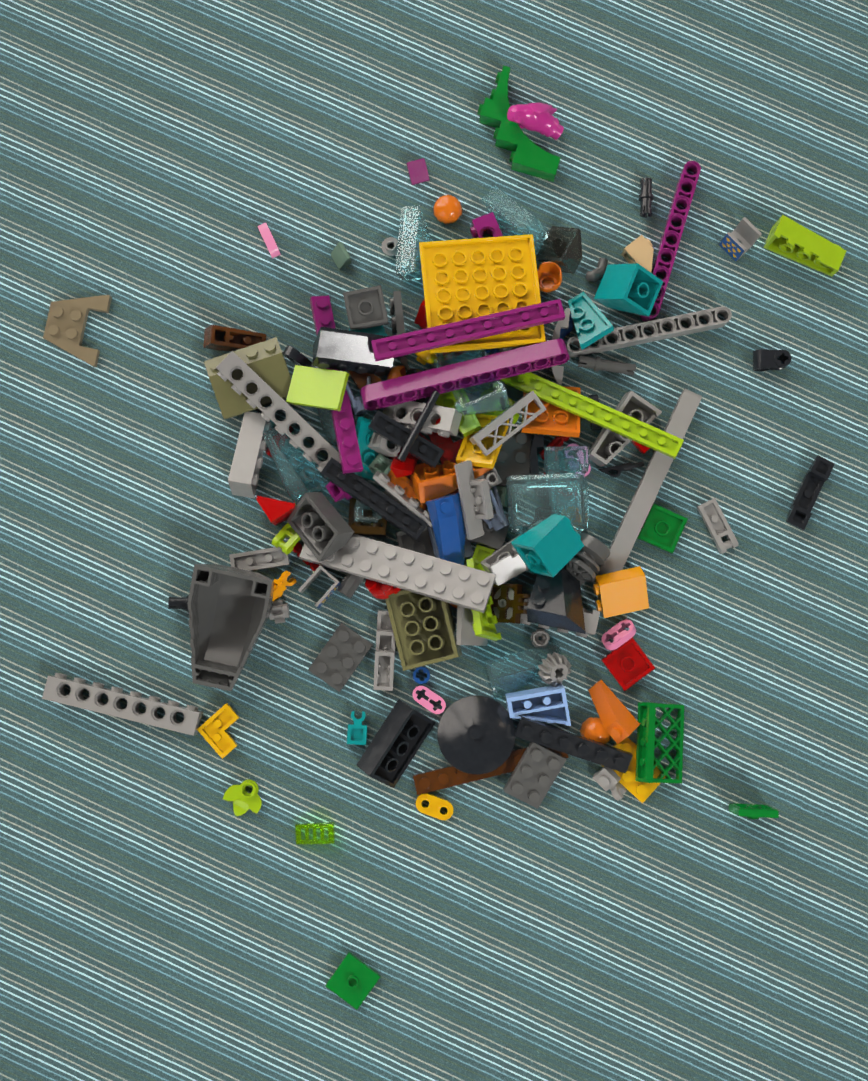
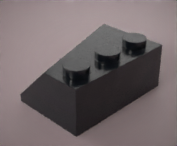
(557, 602)

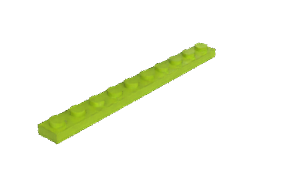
(597, 413)

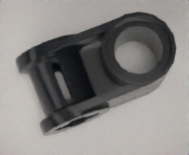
(767, 359)

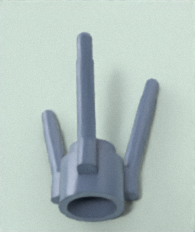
(357, 402)
(500, 519)

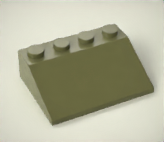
(266, 361)
(422, 629)

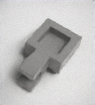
(610, 780)

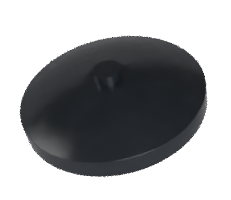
(476, 735)

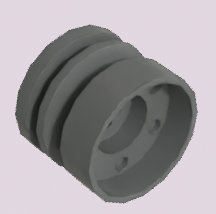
(586, 561)

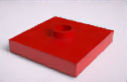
(628, 664)

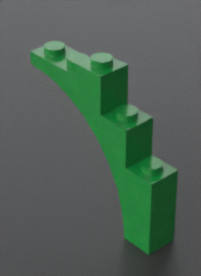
(525, 155)

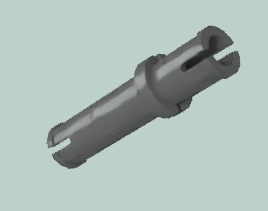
(606, 365)

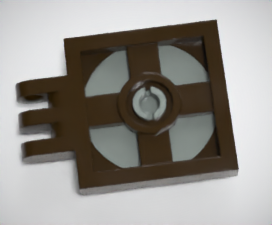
(508, 602)

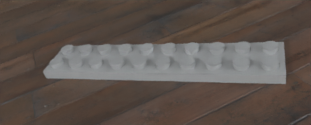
(410, 571)

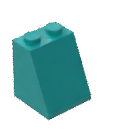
(628, 288)
(548, 545)

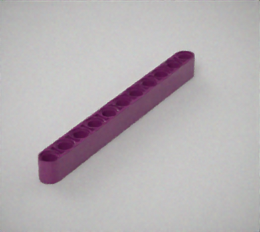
(464, 374)

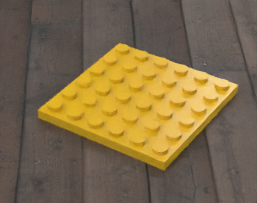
(477, 280)

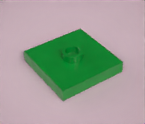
(662, 528)
(753, 811)
(353, 980)

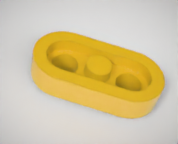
(434, 806)

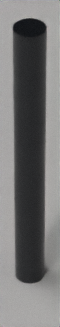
(418, 426)

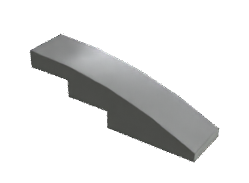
(384, 653)

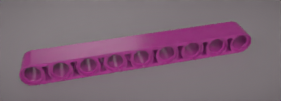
(674, 233)

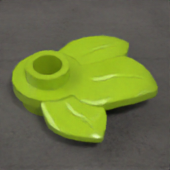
(242, 799)

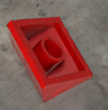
(276, 510)

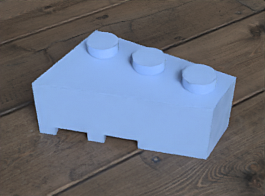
(540, 704)

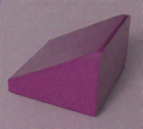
(418, 171)

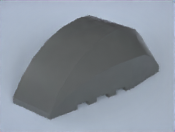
(225, 621)

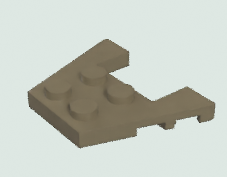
(68, 322)

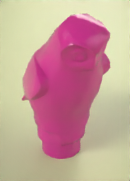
(536, 118)

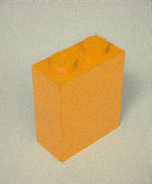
(621, 592)

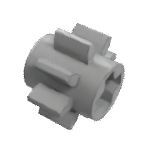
(279, 611)

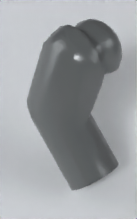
(597, 273)

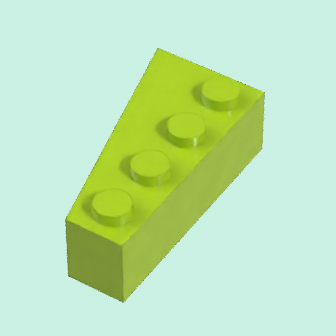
(804, 246)

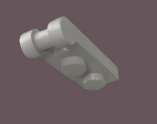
(717, 525)

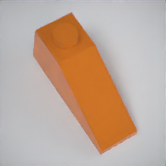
(613, 714)

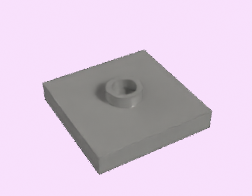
(465, 634)

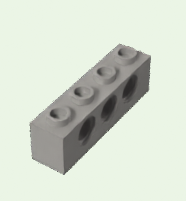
(447, 426)

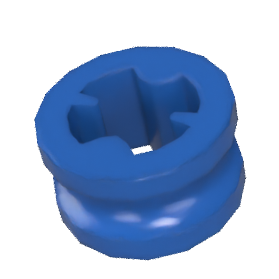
(417, 679)

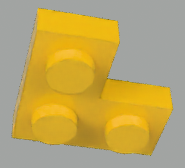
(215, 730)

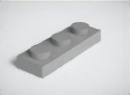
(259, 559)

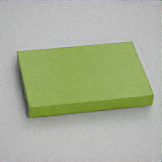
(317, 387)

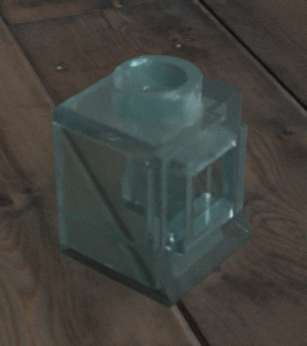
(358, 514)

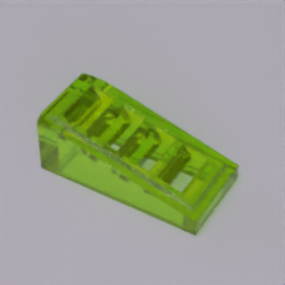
(331, 833)

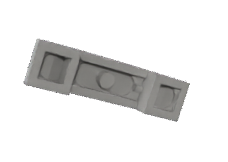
(562, 324)

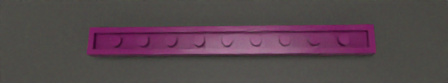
(467, 330)
(343, 419)

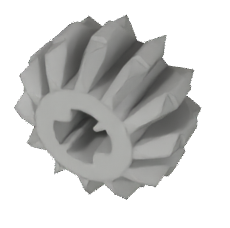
(554, 669)

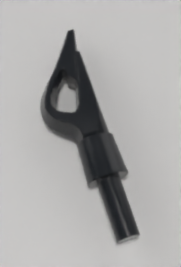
(619, 468)

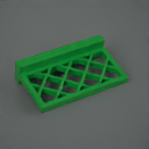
(648, 742)

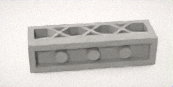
(503, 417)

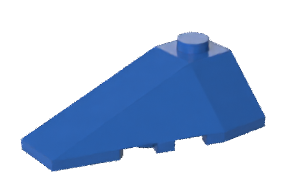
(448, 527)

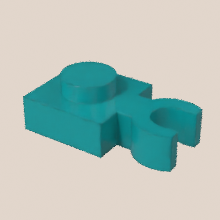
(357, 732)

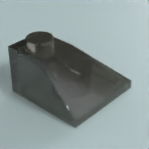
(562, 247)

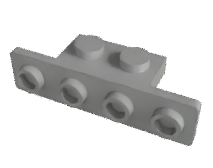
(397, 494)
(474, 499)

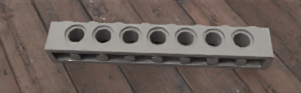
(232, 363)
(55, 692)

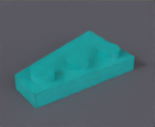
(588, 320)

